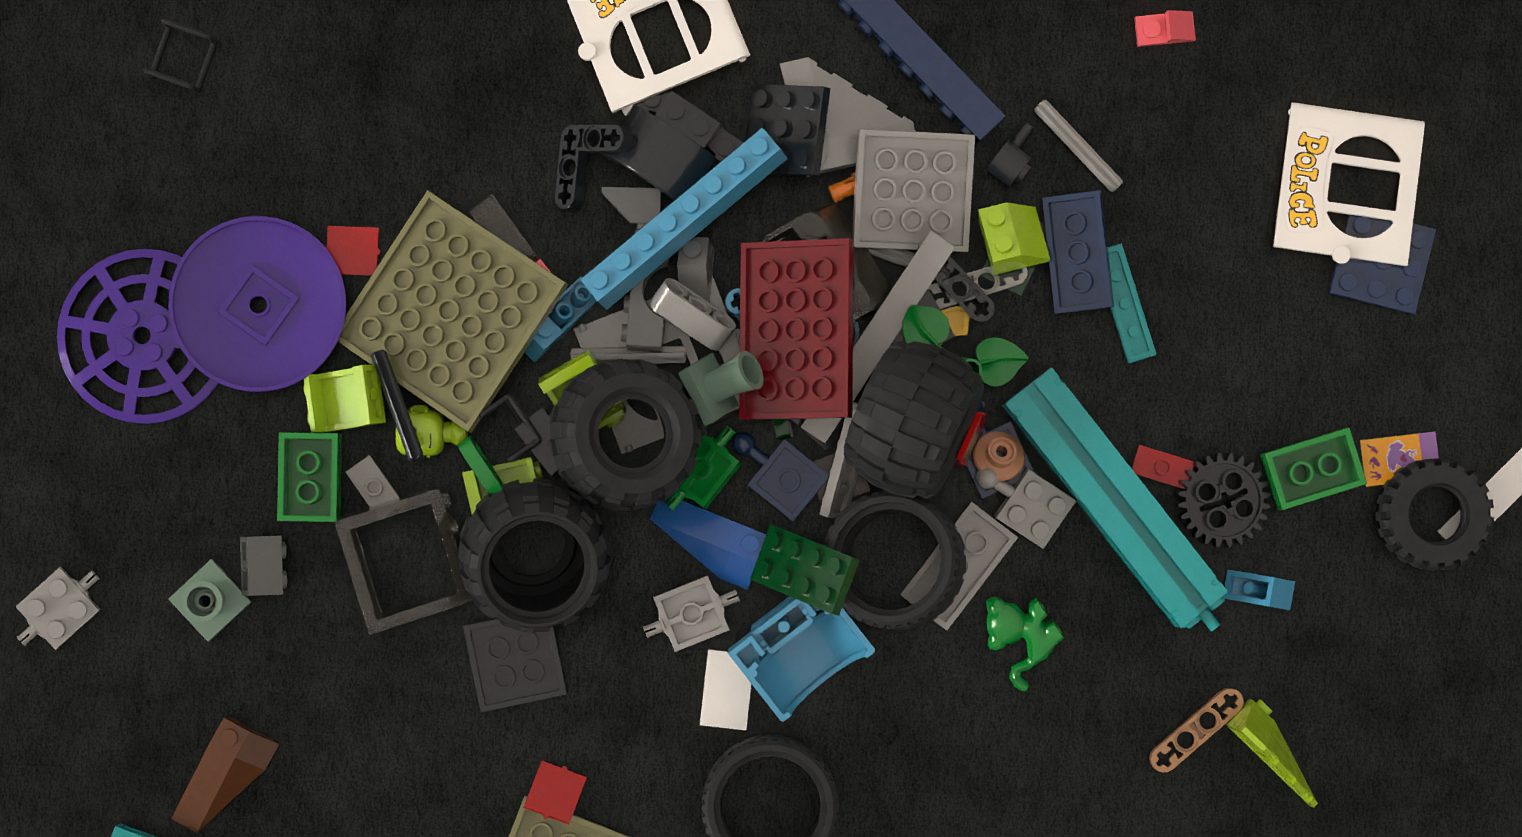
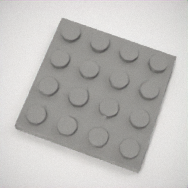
(912, 187)

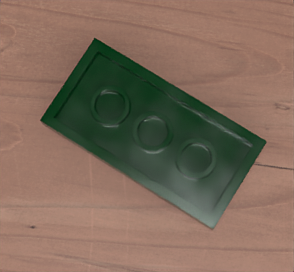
(804, 569)

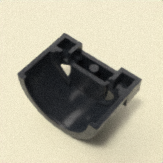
(672, 144)

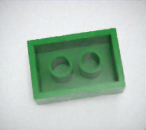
(1313, 469)
(309, 477)

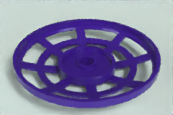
(123, 344)

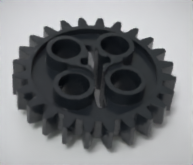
(1231, 524)

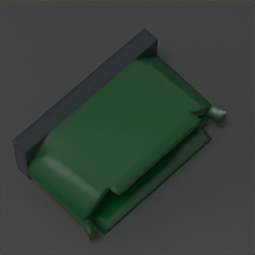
(782, 428)

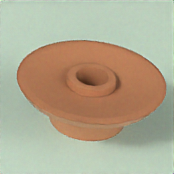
(986, 456)

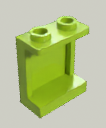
(558, 379)
(344, 399)
(522, 470)

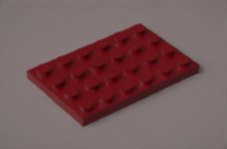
(798, 328)

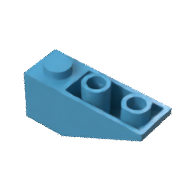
(567, 311)

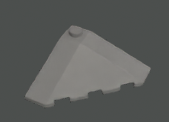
(846, 113)

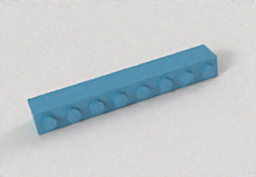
(684, 219)

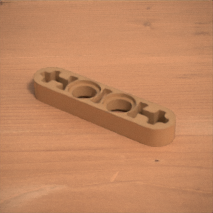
(1193, 726)

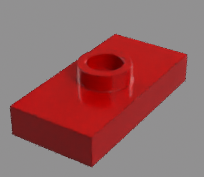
(1161, 466)

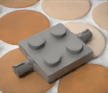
(58, 607)
(691, 613)

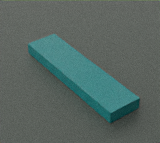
(1128, 310)

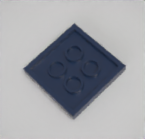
(1383, 283)

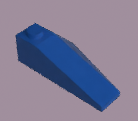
(716, 542)

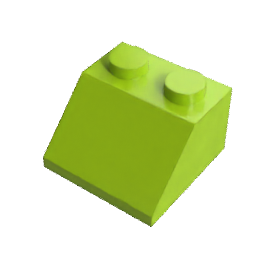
(1012, 237)

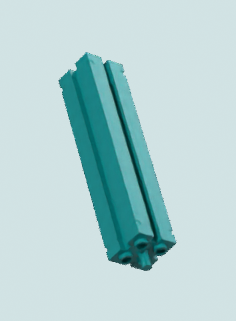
(1116, 501)

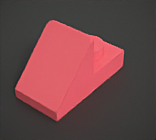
(1165, 28)

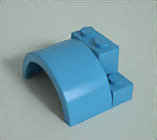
(800, 653)

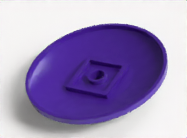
(248, 261)

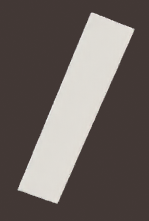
(1503, 488)

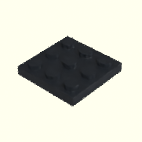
(795, 122)
(513, 664)

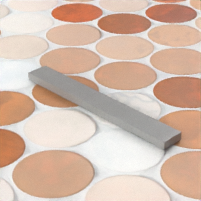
(889, 320)

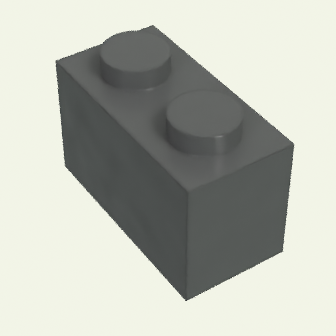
(262, 565)

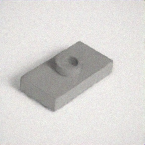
(371, 482)

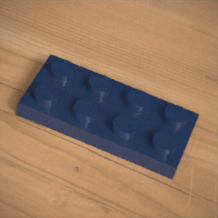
(1078, 252)

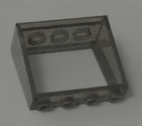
(359, 571)

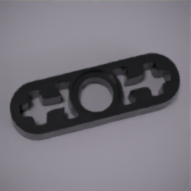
(972, 286)

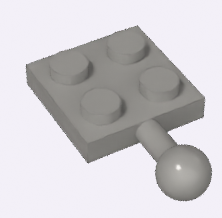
(1031, 506)

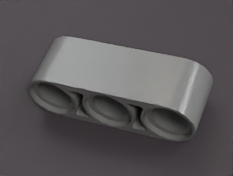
(692, 314)

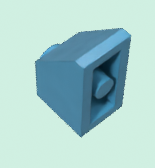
(1259, 589)

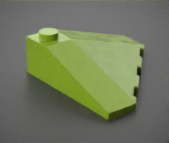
(1264, 738)

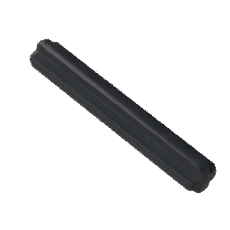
(397, 405)

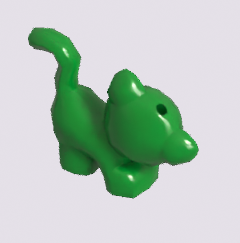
(1009, 624)

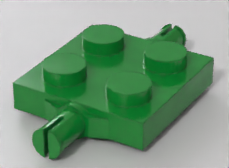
(710, 473)

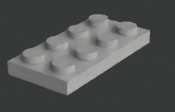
(985, 546)

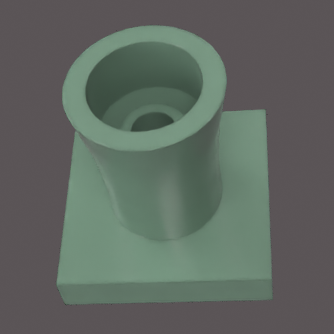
(715, 386)
(224, 596)

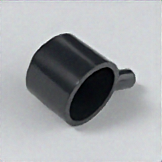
(1012, 161)

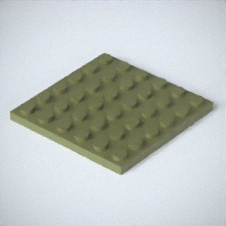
(451, 310)

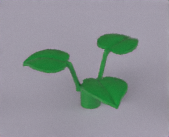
(996, 357)

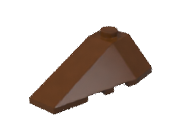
(227, 767)

